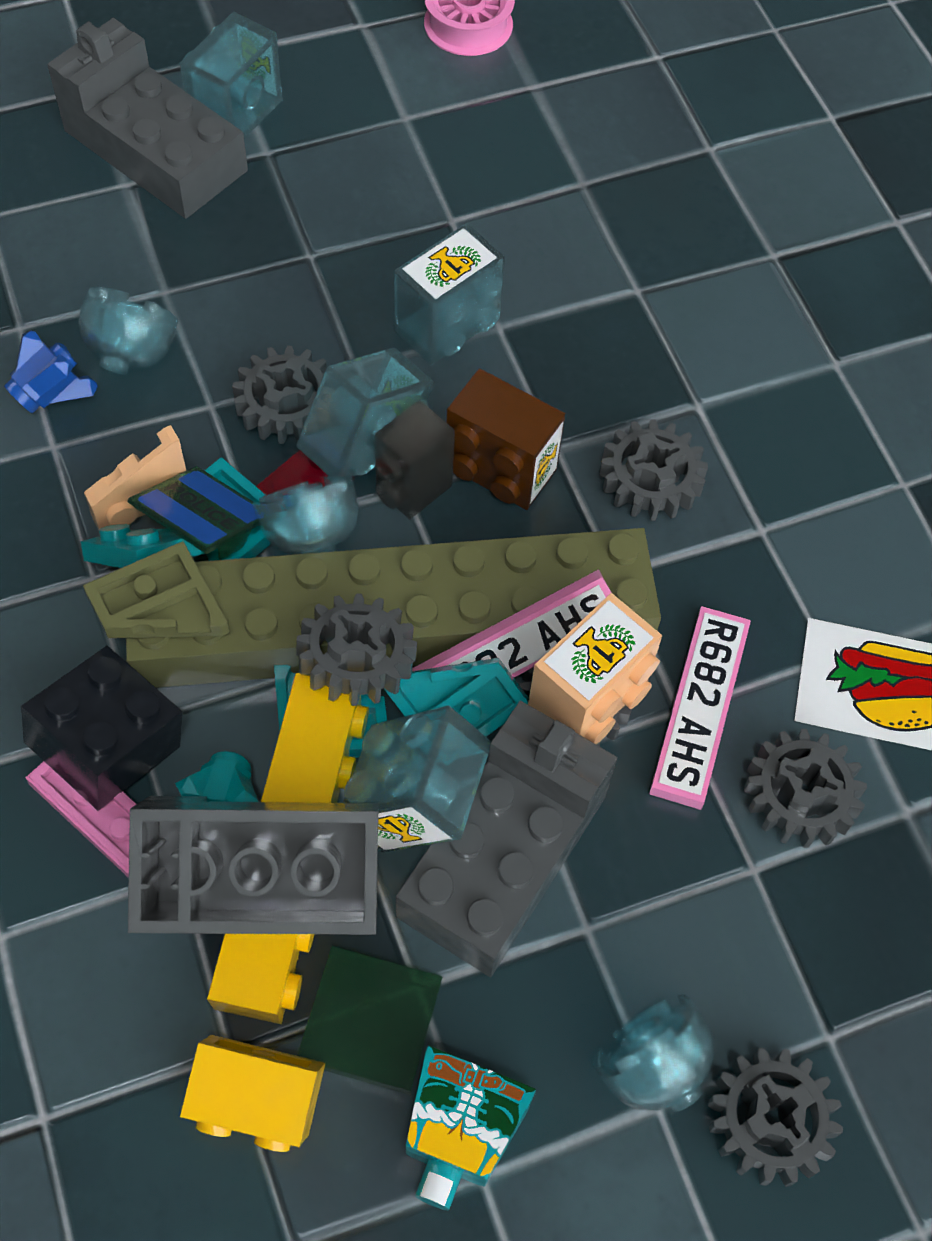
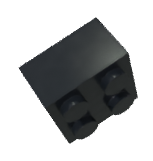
(101, 727)

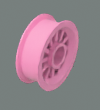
(469, 25)

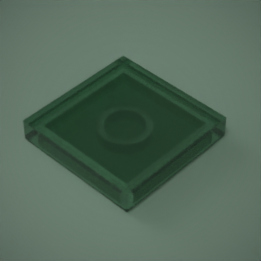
(371, 1019)

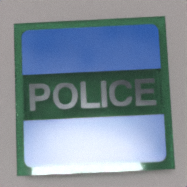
(200, 511)

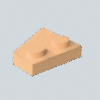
(110, 494)

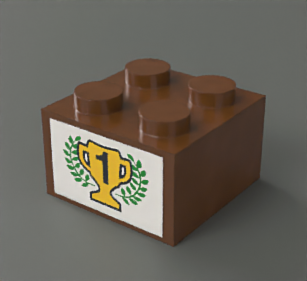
(504, 438)

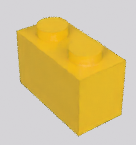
(252, 1092)

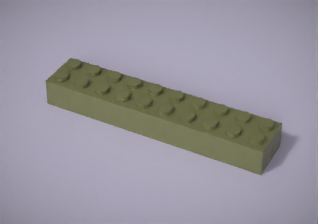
(439, 587)

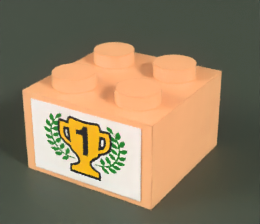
(597, 670)

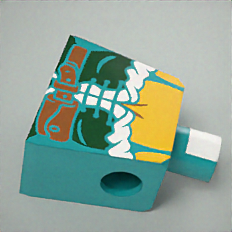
(461, 1124)

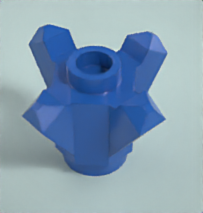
(46, 375)

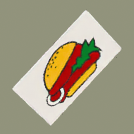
(866, 684)

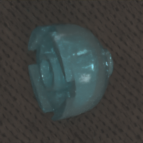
(124, 331)
(309, 515)
(659, 1057)

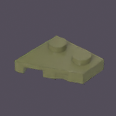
(157, 598)

